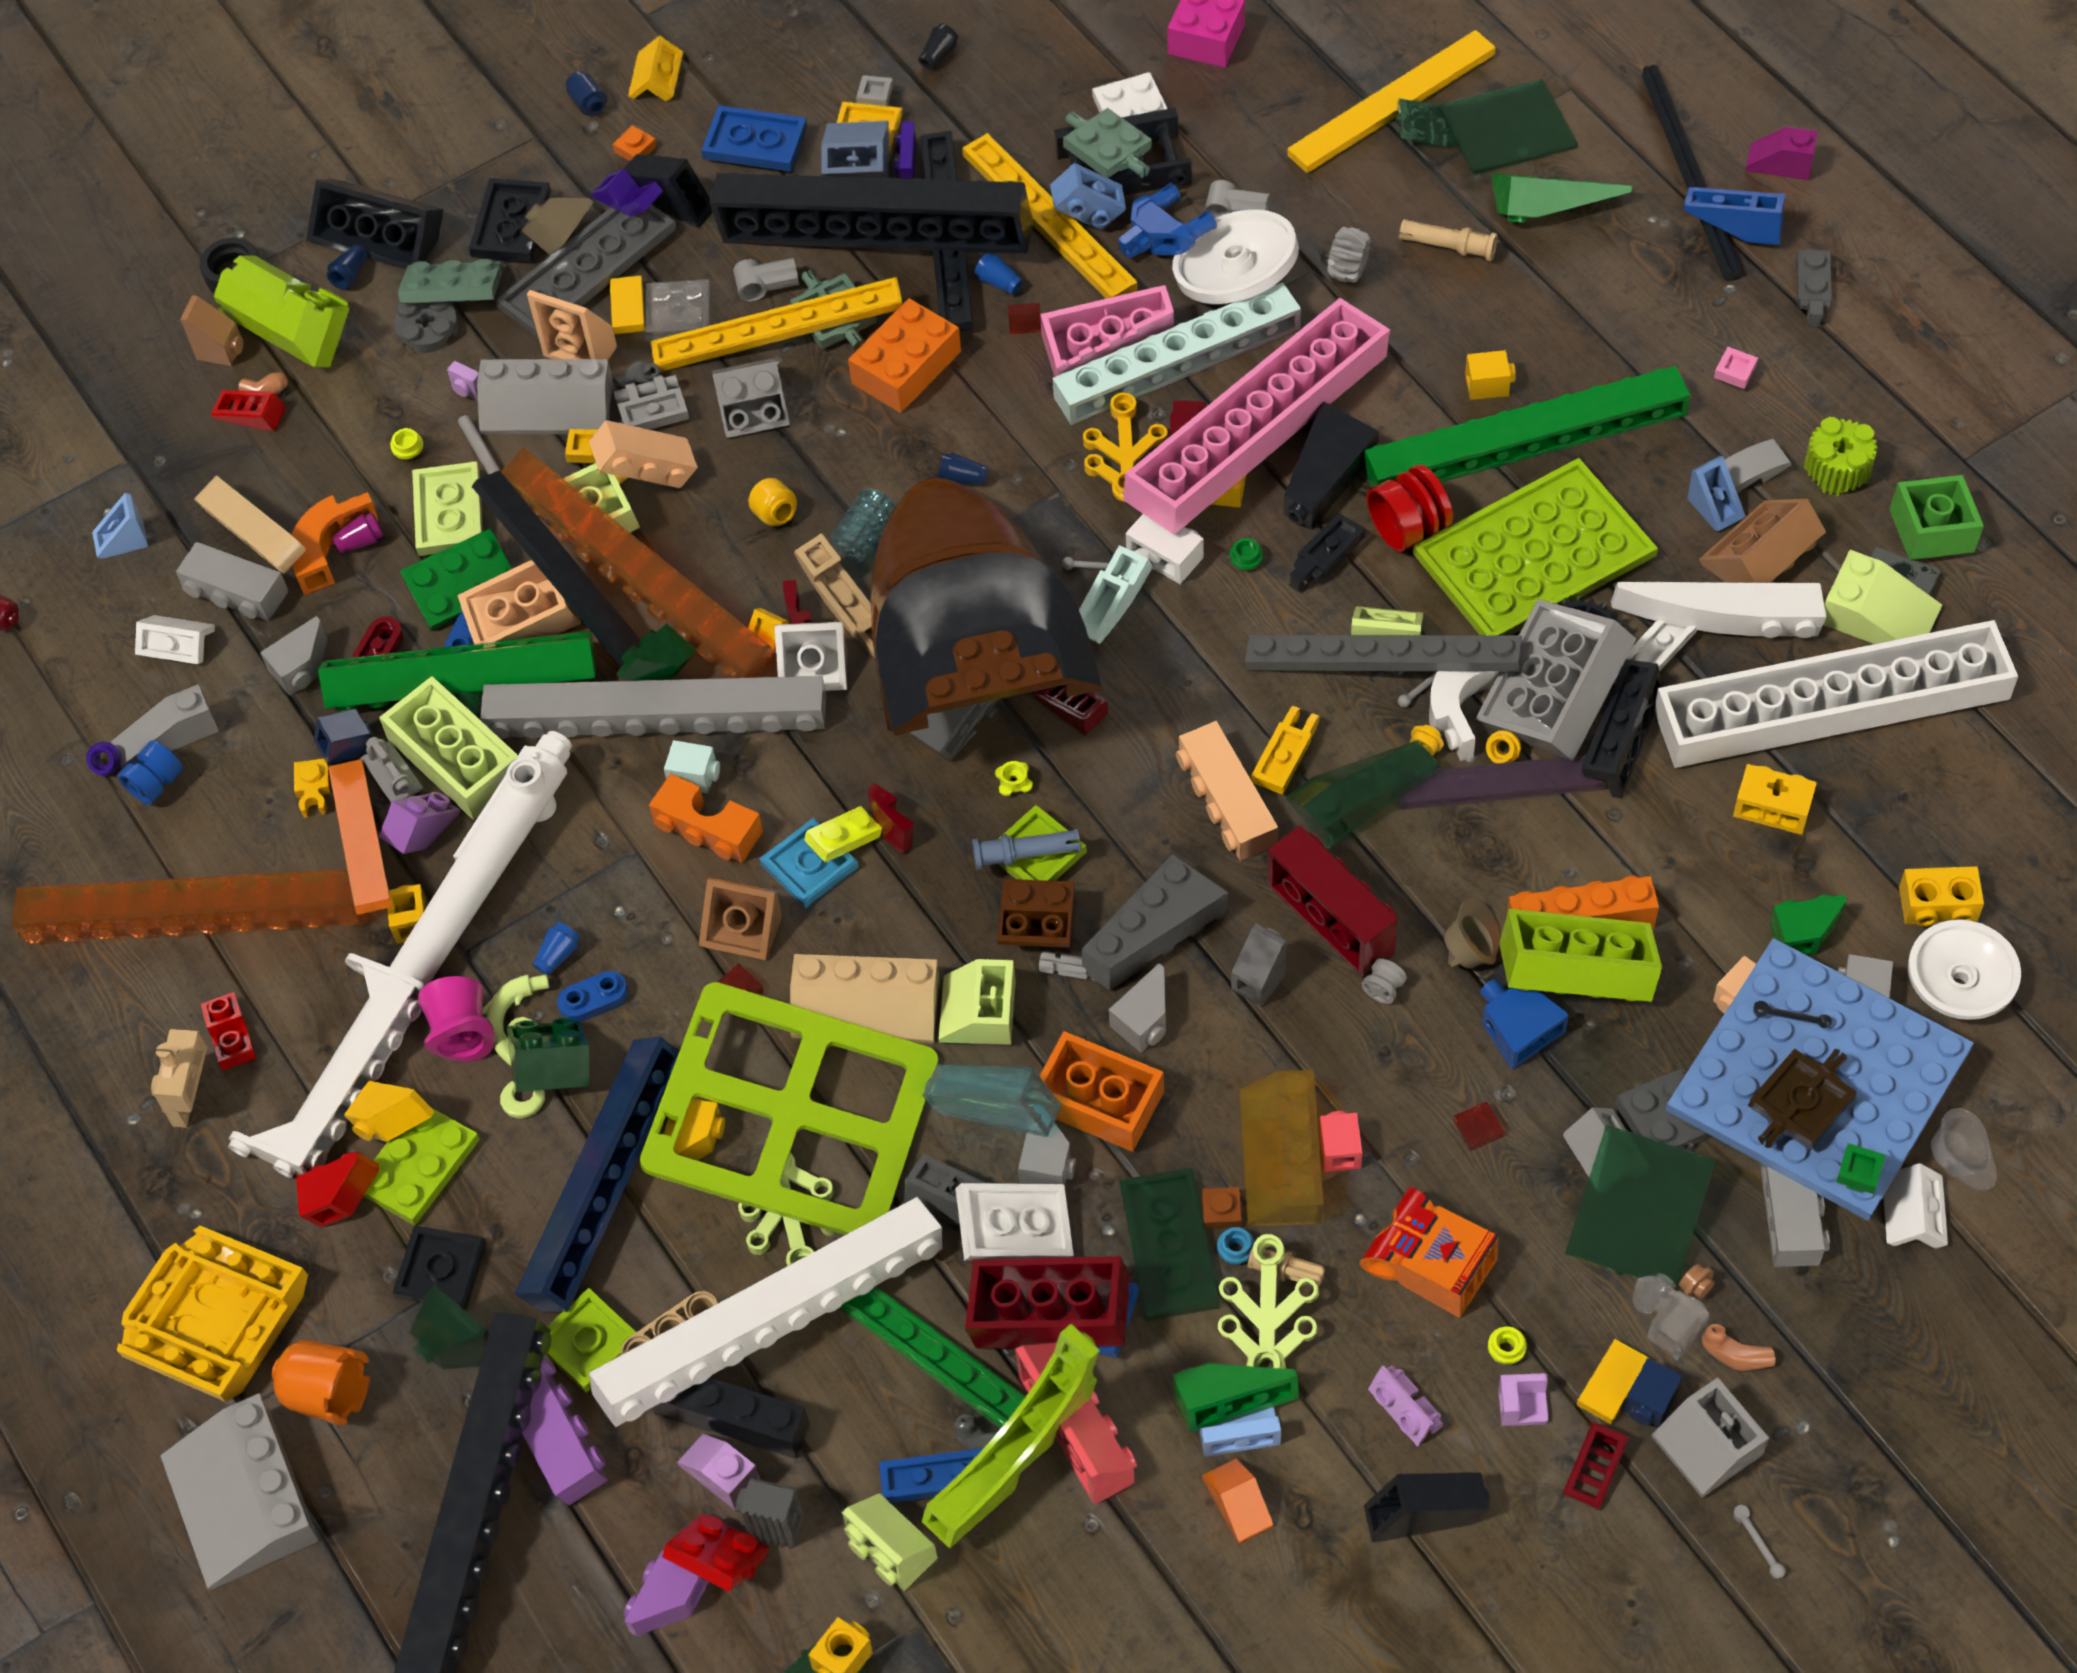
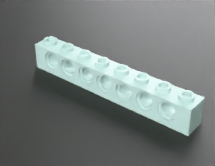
(1177, 352)

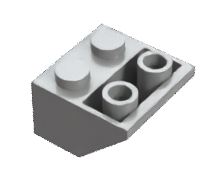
(750, 397)
(1711, 1437)

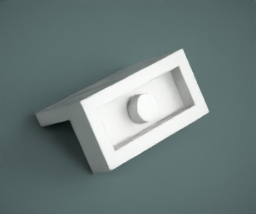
(171, 638)
(1916, 1207)

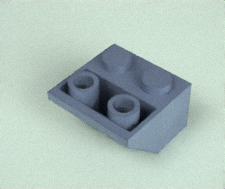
(856, 149)

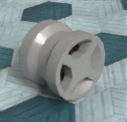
(1383, 981)

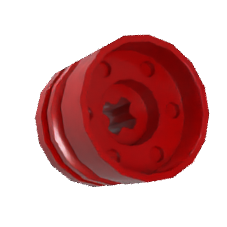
(1409, 508)

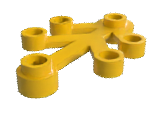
(1125, 454)

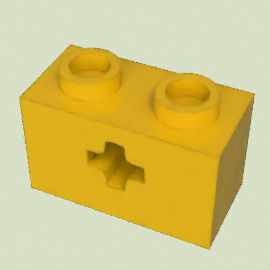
(1774, 798)

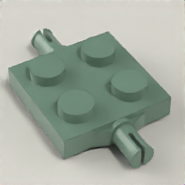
(1107, 143)
(834, 334)

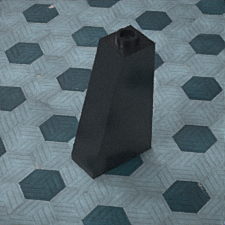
(1327, 464)

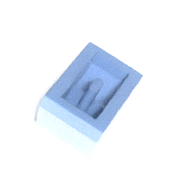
(120, 530)

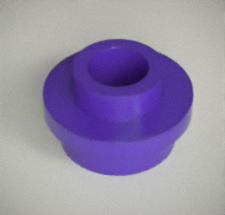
(95, 763)

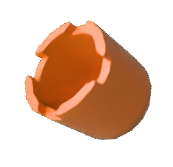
(321, 1380)

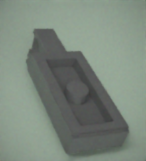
(1813, 283)

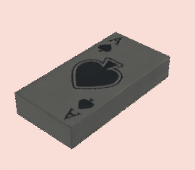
(1916, 572)

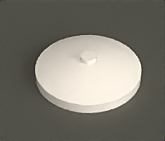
(1237, 258)

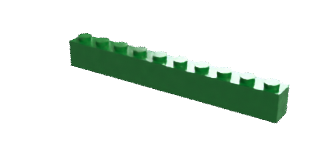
(1535, 428)

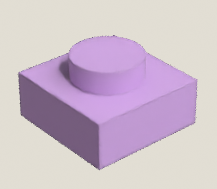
(463, 380)

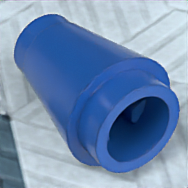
(998, 274)
(556, 948)

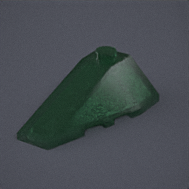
(1353, 793)

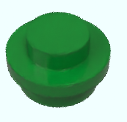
(1246, 554)

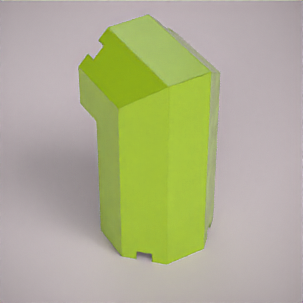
(282, 309)

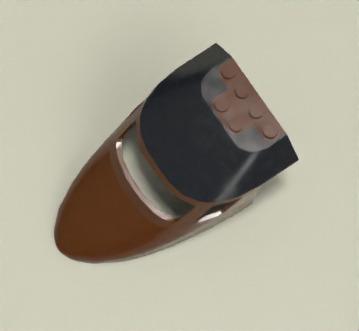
(967, 610)

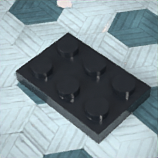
(502, 219)

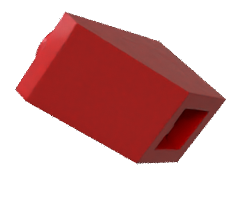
(334, 1189)

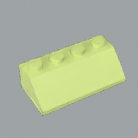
(449, 745)

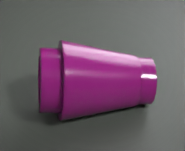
(359, 533)

